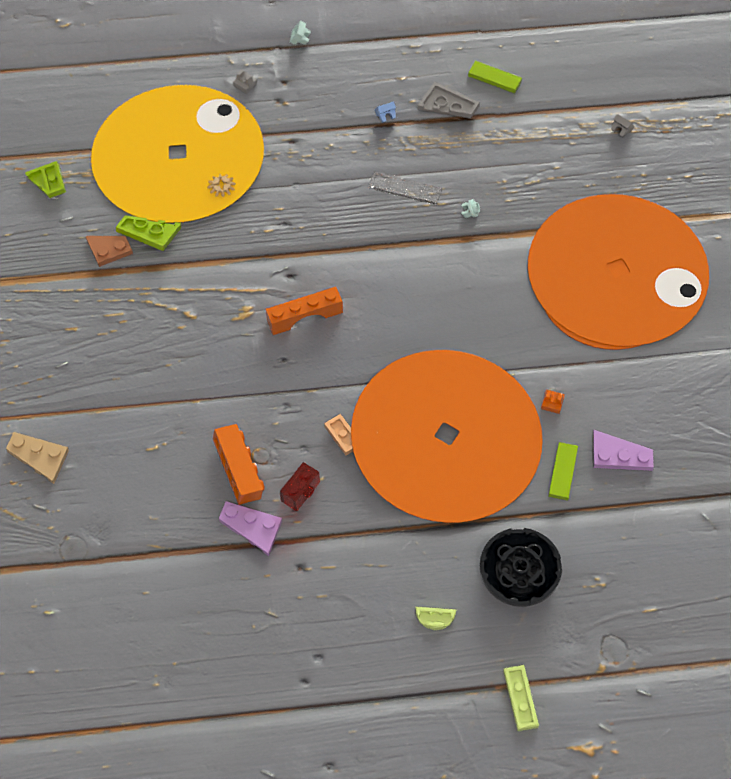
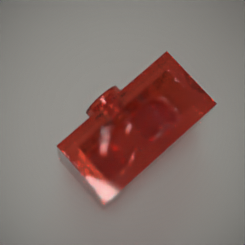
(300, 486)

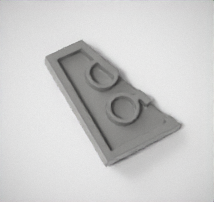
(447, 101)

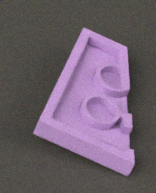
(617, 453)
(251, 524)

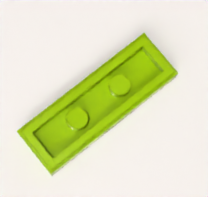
(495, 76)
(563, 471)

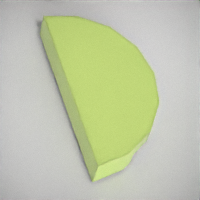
(435, 617)

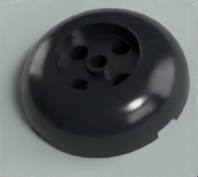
(536, 551)

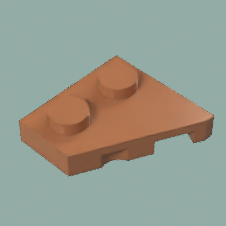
(108, 248)

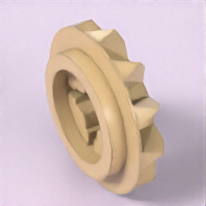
(225, 180)

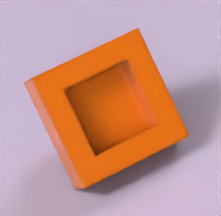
(552, 401)

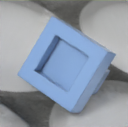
(382, 110)

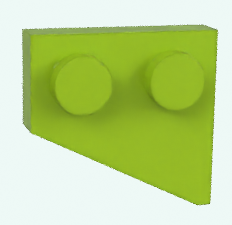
(48, 179)

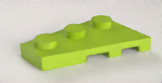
(151, 233)

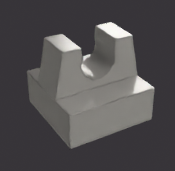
(244, 81)
(620, 122)

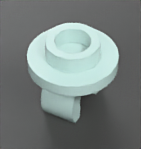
(472, 208)

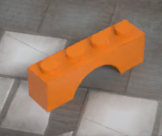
(285, 315)

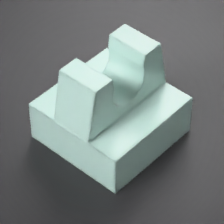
(300, 34)

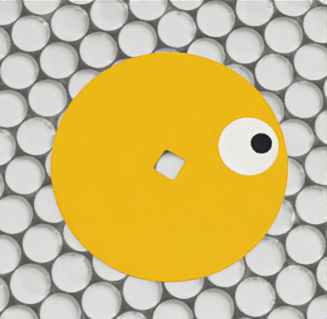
(134, 161)

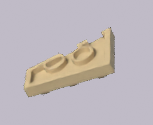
(41, 455)

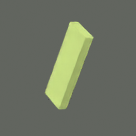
(520, 698)

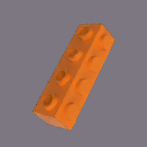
(238, 464)

